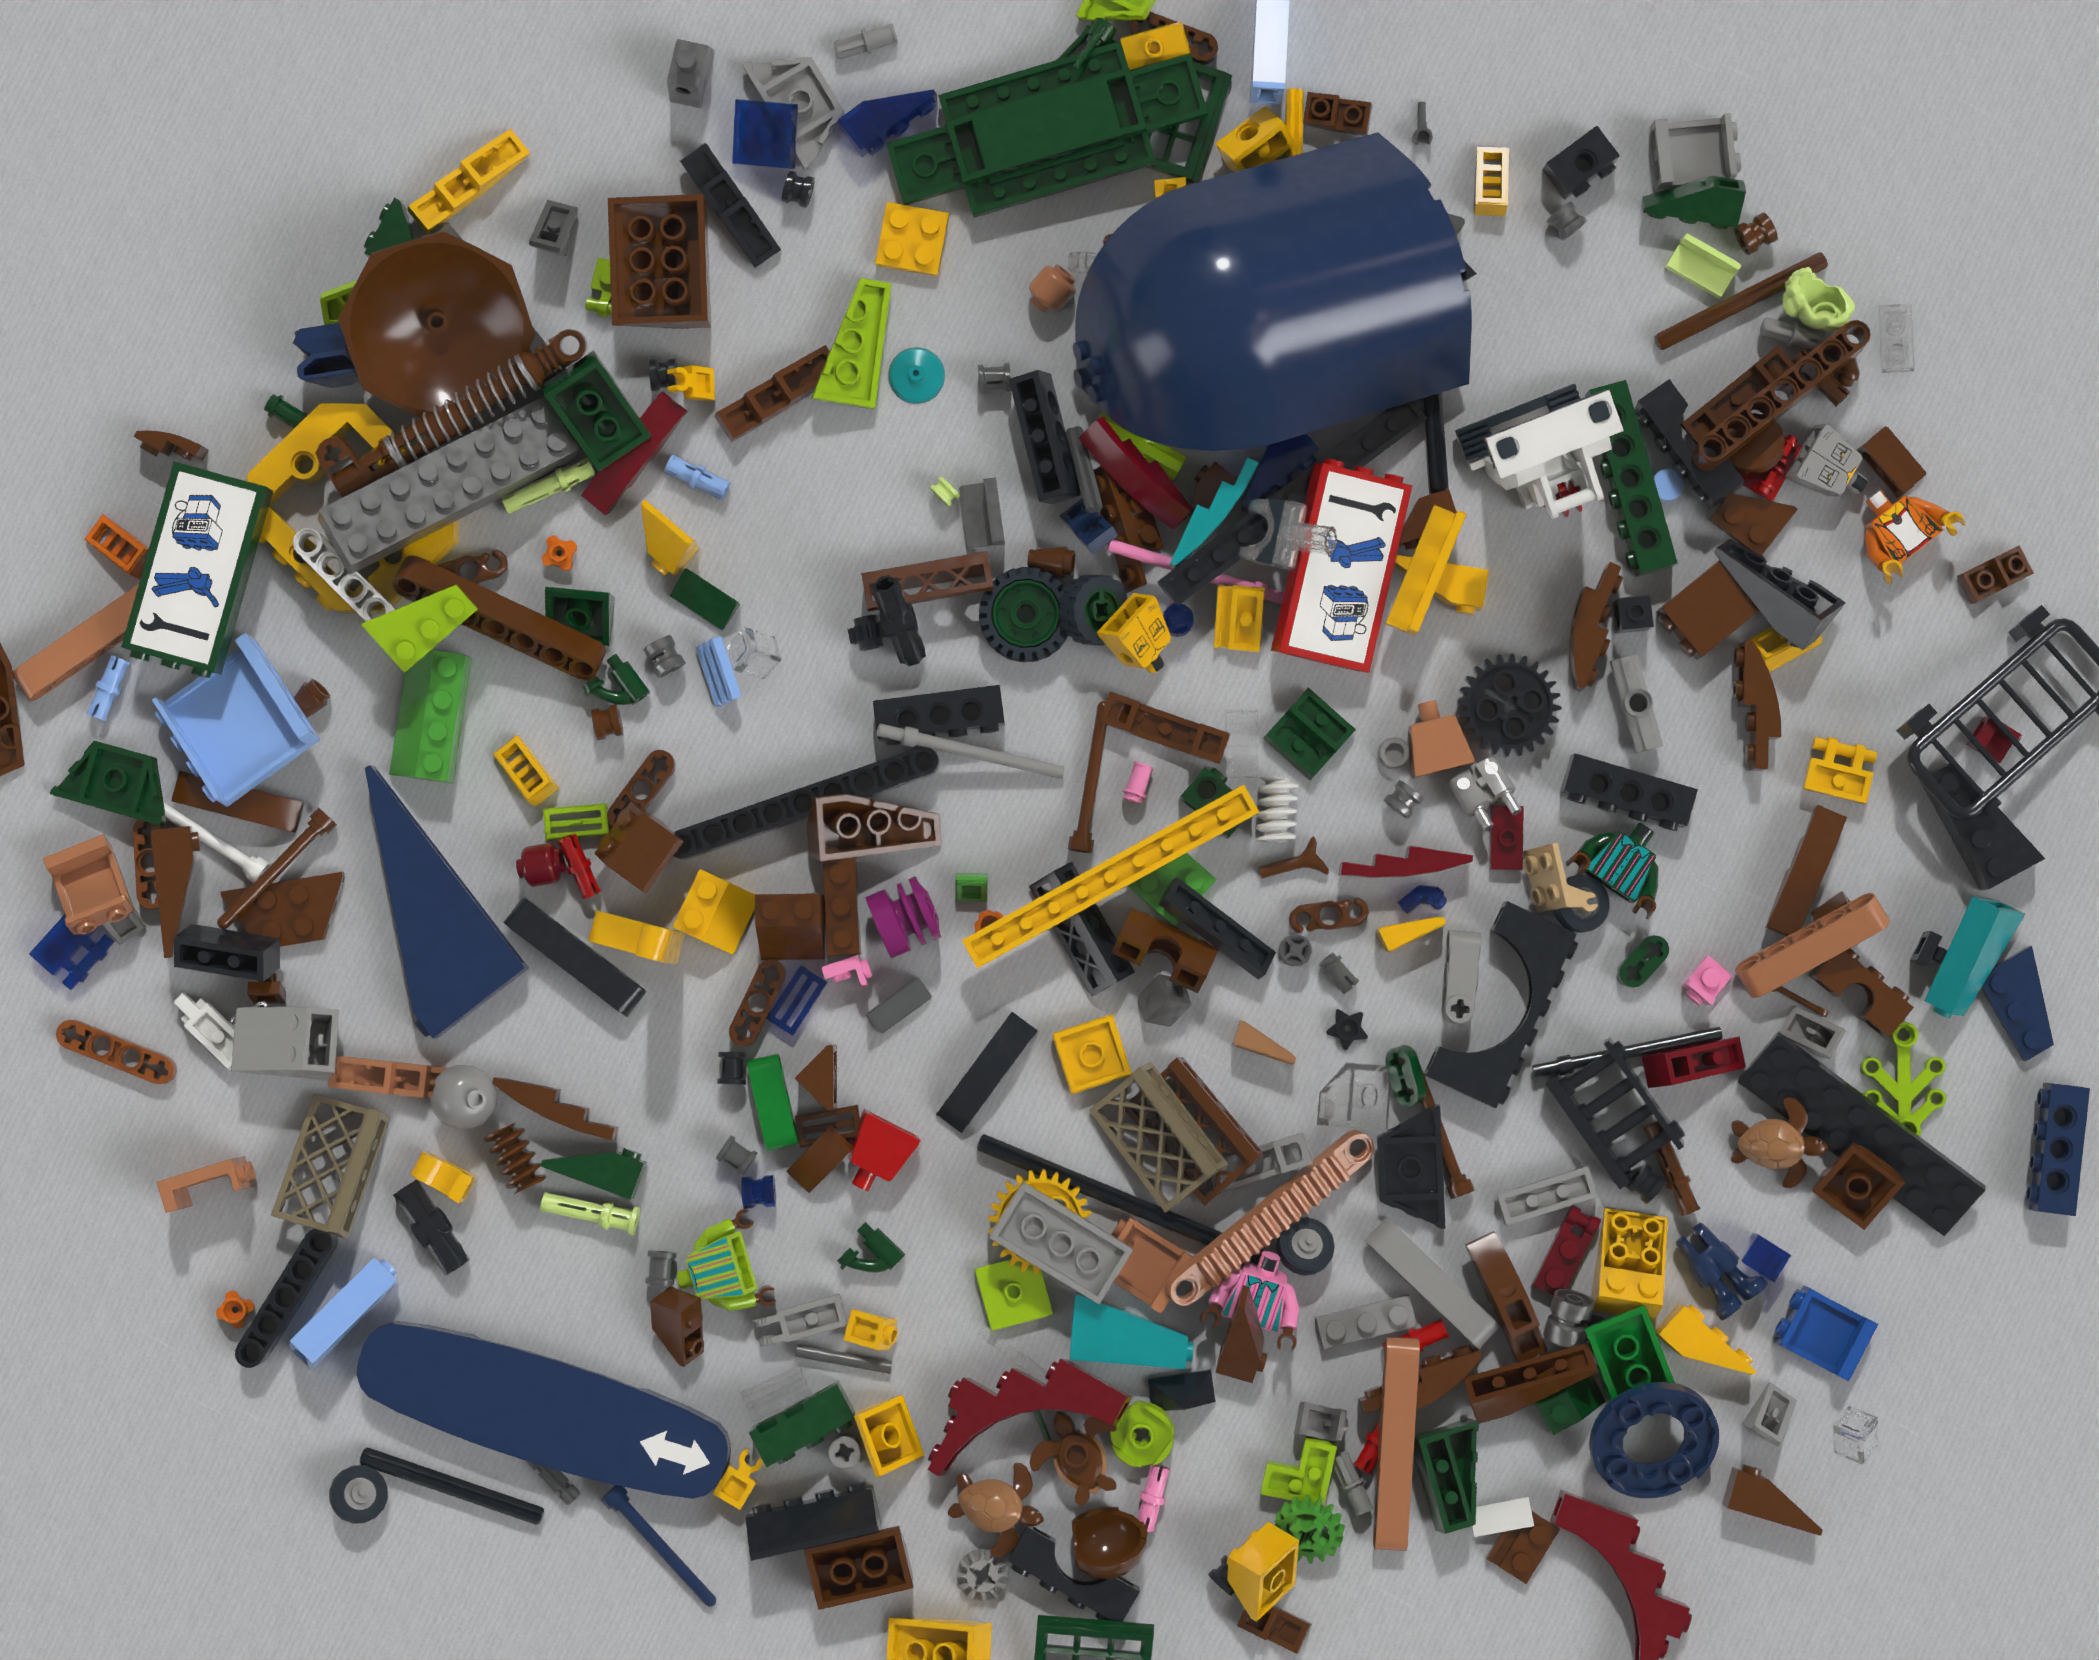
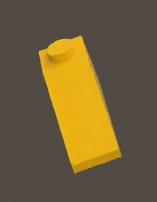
(1458, 586)

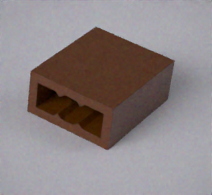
(1706, 611)

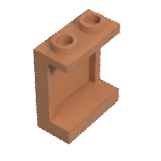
(89, 885)
(175, 1191)
(1148, 1264)

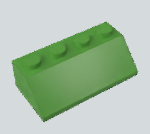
(431, 717)

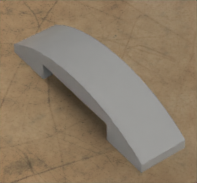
(1279, 1158)

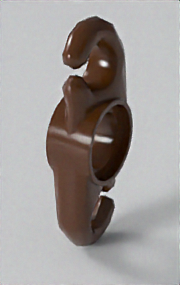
(484, 573)
(1343, 920)

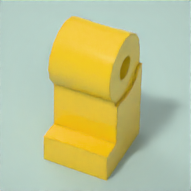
(443, 1176)

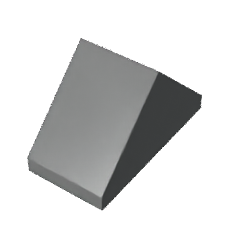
(1812, 1032)
(1771, 1414)

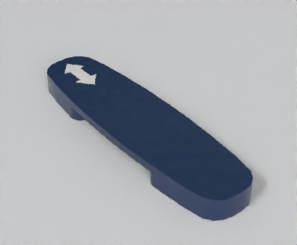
(543, 1410)

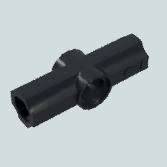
(898, 620)
(431, 1227)

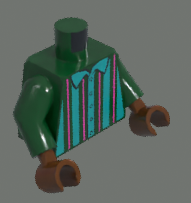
(1622, 865)

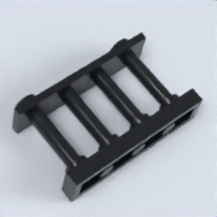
(1602, 1140)

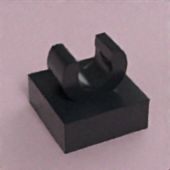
(1928, 949)

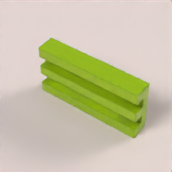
(548, 824)

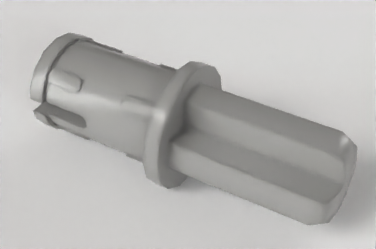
(865, 41)
(1790, 333)
(1352, 1484)

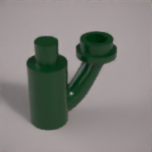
(626, 678)
(885, 1250)

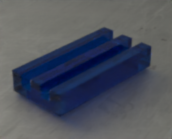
(811, 978)

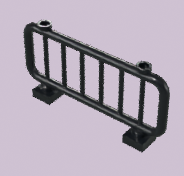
(1928, 733)

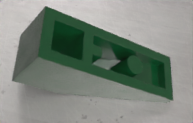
(609, 1171)

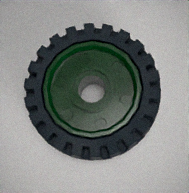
(999, 617)

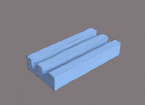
(718, 671)

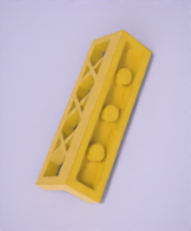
(1425, 570)

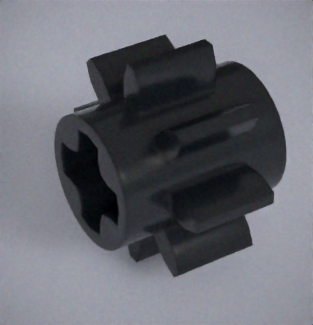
(867, 633)

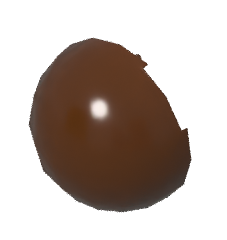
(1108, 1542)

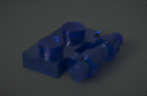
(61, 945)

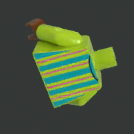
(722, 1269)

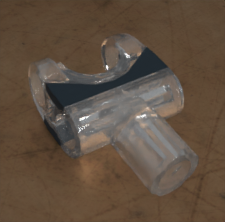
(1287, 535)

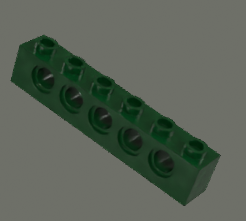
(1645, 492)

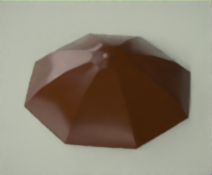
(433, 321)

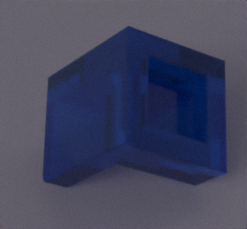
(1765, 1258)

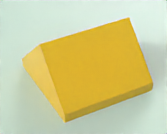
(888, 1435)

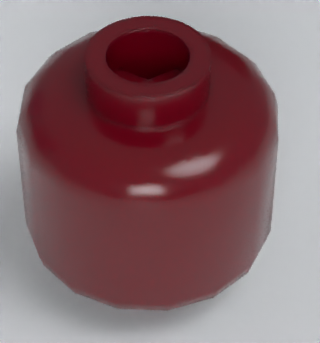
(541, 864)

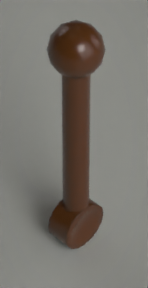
(1822, 1012)

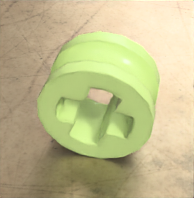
(944, 491)

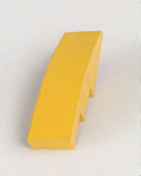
(468, 181)

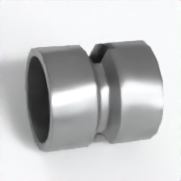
(1568, 1319)

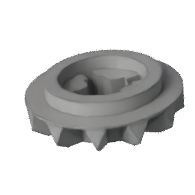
(978, 1560)

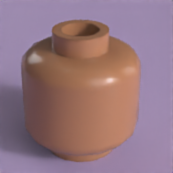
(1052, 288)

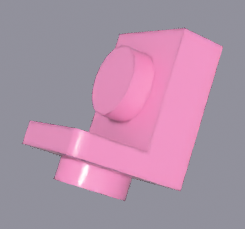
(841, 970)
(1706, 981)

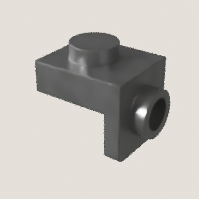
(1321, 1422)

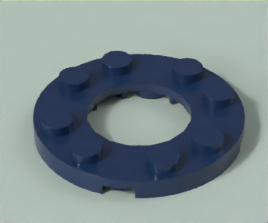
(1667, 1476)

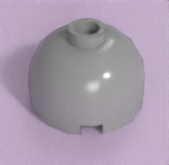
(463, 1097)

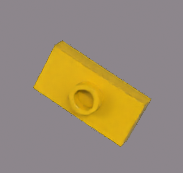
(1155, 45)

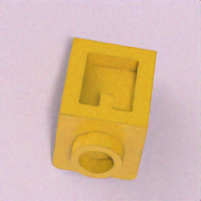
(871, 1330)

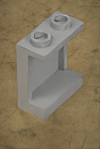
(1694, 150)

